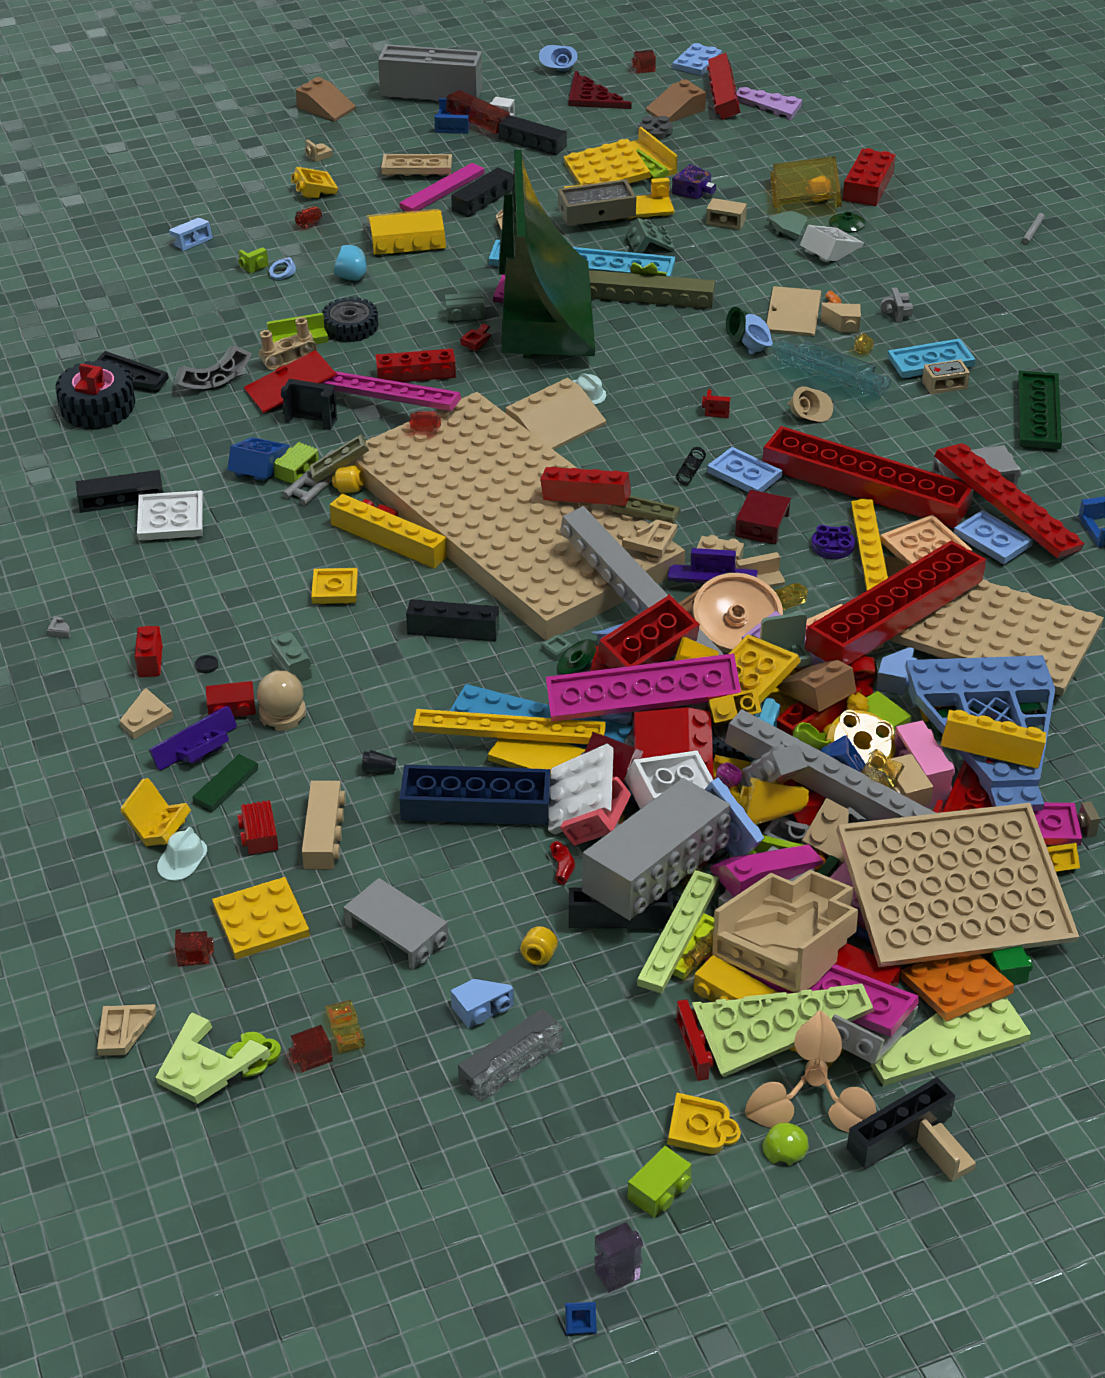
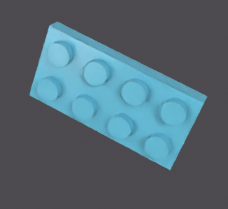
(911, 360)

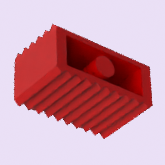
(148, 651)
(237, 696)
(258, 826)

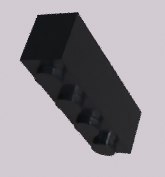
(533, 135)
(482, 192)
(116, 490)
(452, 620)
(590, 913)
(899, 1122)

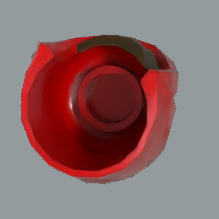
(864, 674)

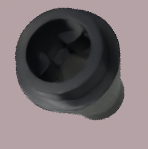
(378, 762)

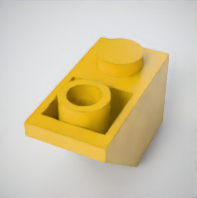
(727, 707)

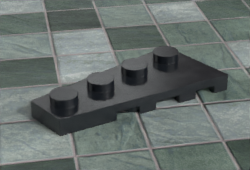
(142, 375)

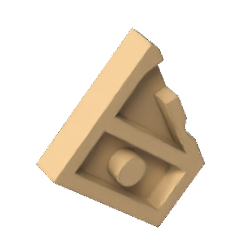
(653, 538)
(145, 714)
(822, 831)
(122, 1027)

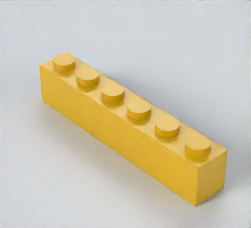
(388, 531)
(723, 981)

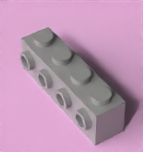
(775, 766)

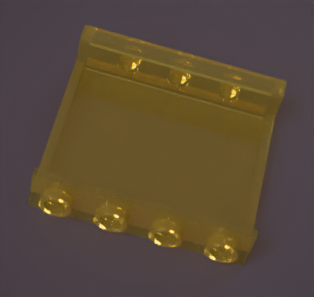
(805, 181)

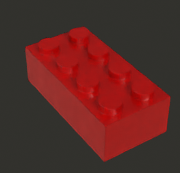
(869, 177)
(649, 636)

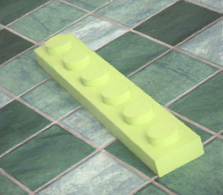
(678, 932)

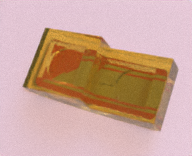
(344, 1026)

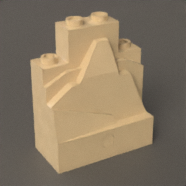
(786, 928)

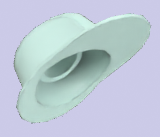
(592, 387)
(182, 855)

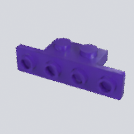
(707, 565)
(196, 740)

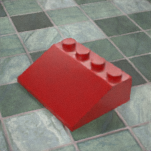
(674, 732)

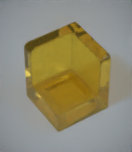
(882, 768)

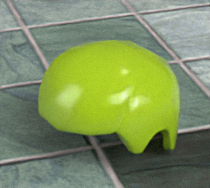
(808, 734)
(785, 1143)

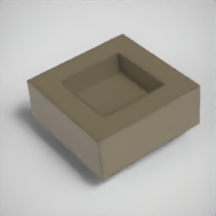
(1088, 819)

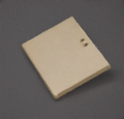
(793, 311)

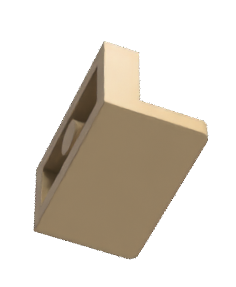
(767, 567)
(945, 1150)

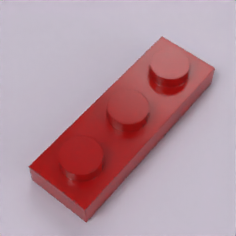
(694, 1040)

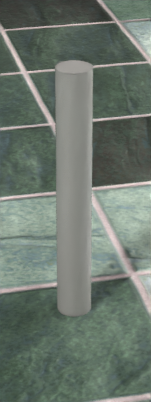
(1028, 236)

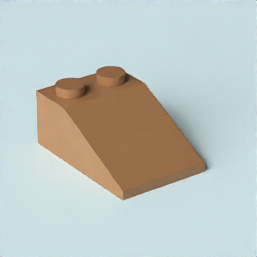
(323, 99)
(678, 101)
(820, 684)

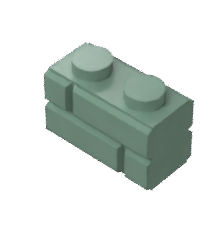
(464, 306)
(291, 656)

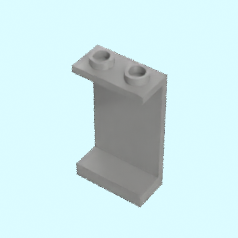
(995, 457)
(398, 920)
(867, 1042)

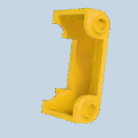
(764, 799)

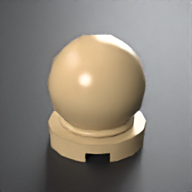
(281, 700)

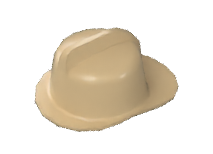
(811, 404)

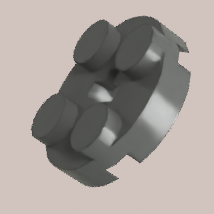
(657, 127)

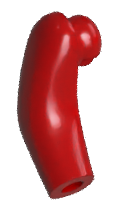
(565, 861)

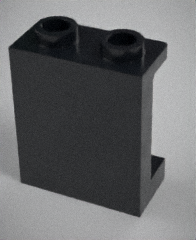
(309, 401)

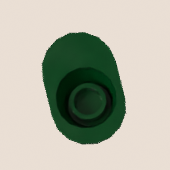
(736, 323)

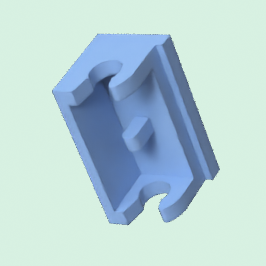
(191, 233)

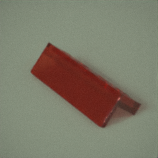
(479, 111)

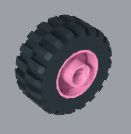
(107, 407)

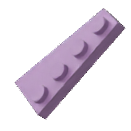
(767, 101)

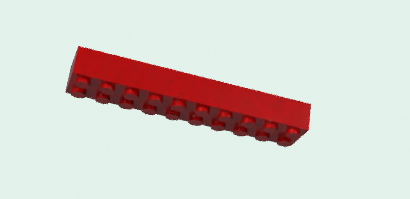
(868, 476)
(895, 604)

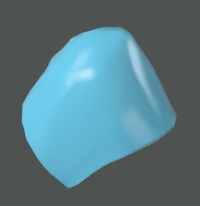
(350, 263)

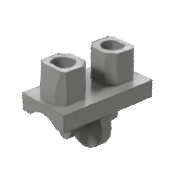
(898, 305)

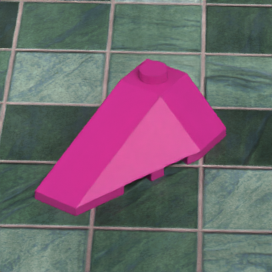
(745, 870)

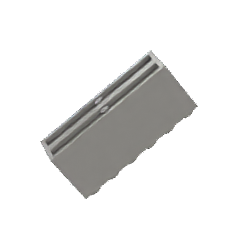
(428, 72)
(655, 848)

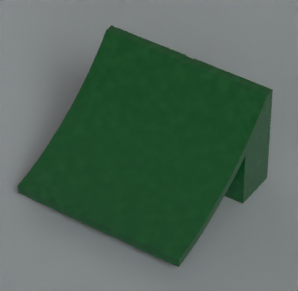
(545, 280)

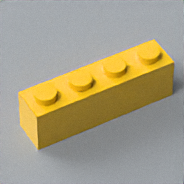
(994, 738)

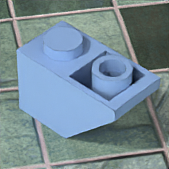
(892, 672)
(480, 1000)

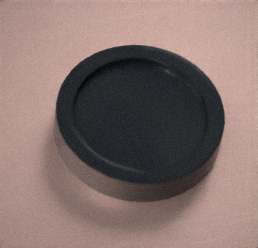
(206, 664)

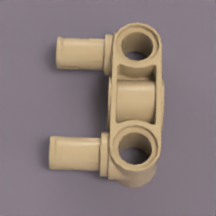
(286, 349)

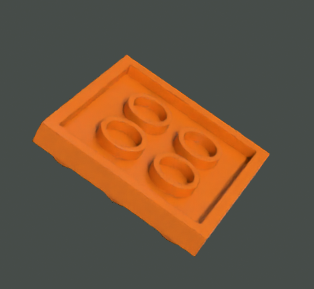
(957, 984)

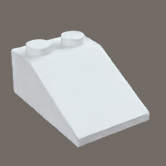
(829, 243)
(654, 775)

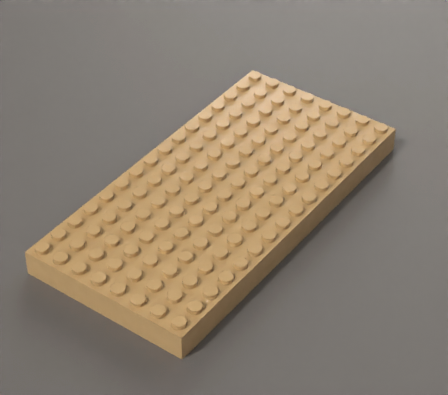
(484, 494)

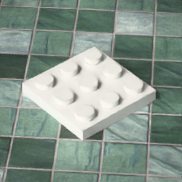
(170, 515)
(581, 786)

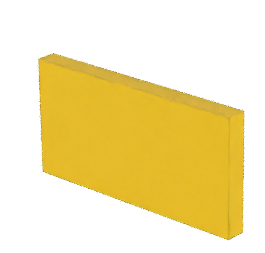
(532, 754)

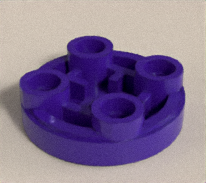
(833, 541)

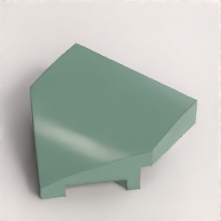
(788, 223)

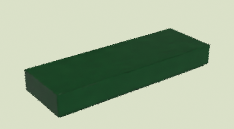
(225, 782)

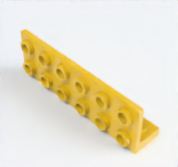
(655, 204)

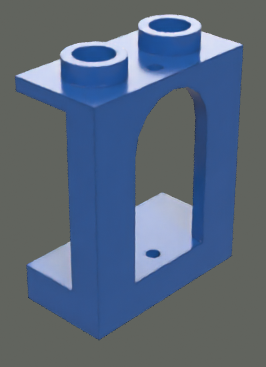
(445, 121)
(1089, 511)

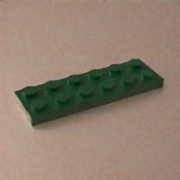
(1039, 410)

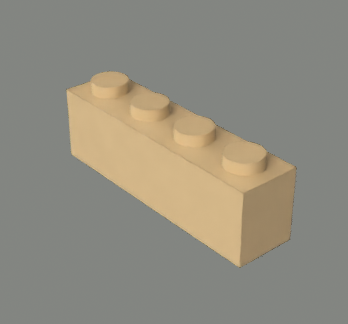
(322, 825)

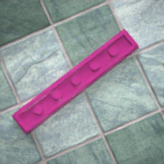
(442, 187)

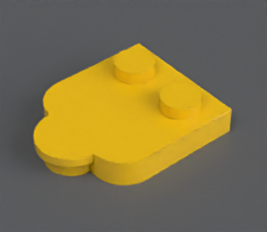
(701, 1125)

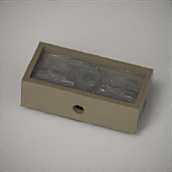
(596, 202)

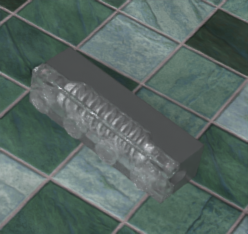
(511, 1055)

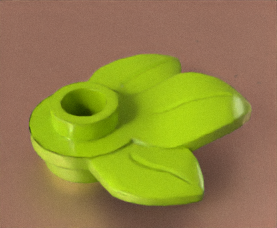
(649, 269)
(258, 1066)

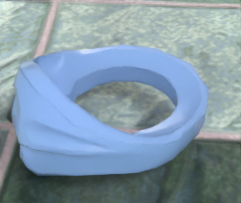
(291, 269)

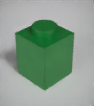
(1012, 964)

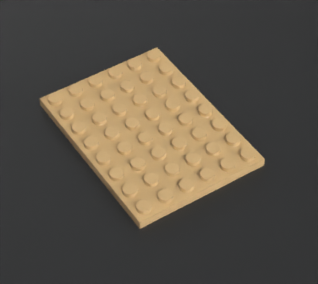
(1006, 623)
(955, 884)

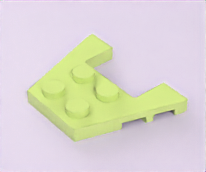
(199, 1071)

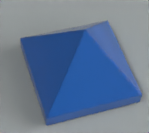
(580, 1318)

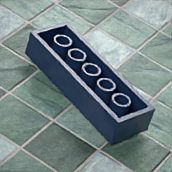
(475, 794)

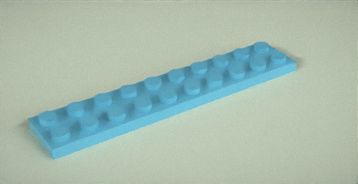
(609, 260)

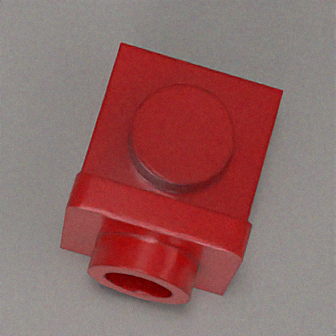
(716, 405)

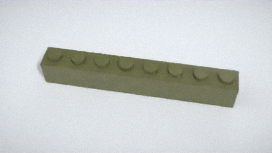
(652, 289)

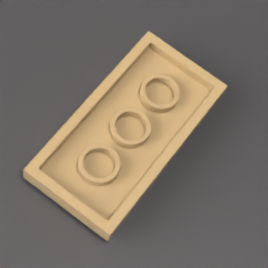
(416, 164)

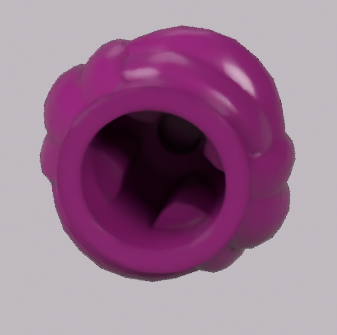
(729, 774)

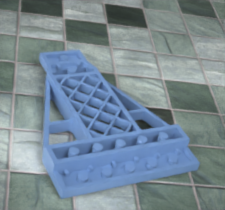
(991, 682)

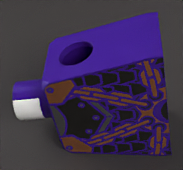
(692, 182)

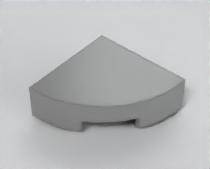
(59, 628)

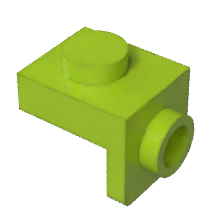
(254, 260)

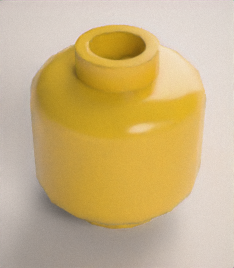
(348, 479)
(539, 945)

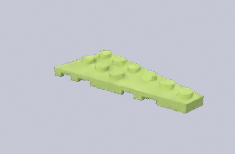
(766, 1024)
(948, 1042)

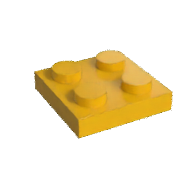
(334, 585)

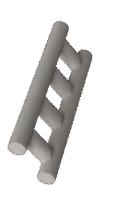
(307, 479)

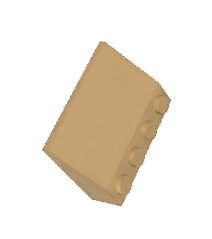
(557, 413)

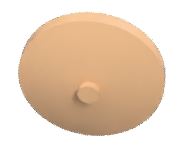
(732, 607)

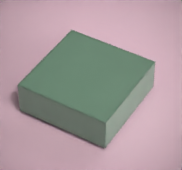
(555, 647)

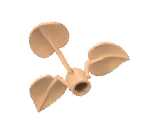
(819, 1043)

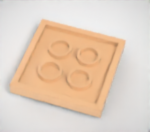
(919, 539)

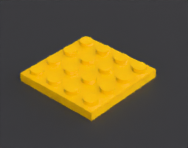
(607, 164)

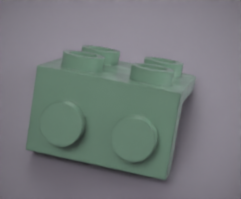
(644, 232)
(788, 633)

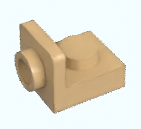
(317, 152)

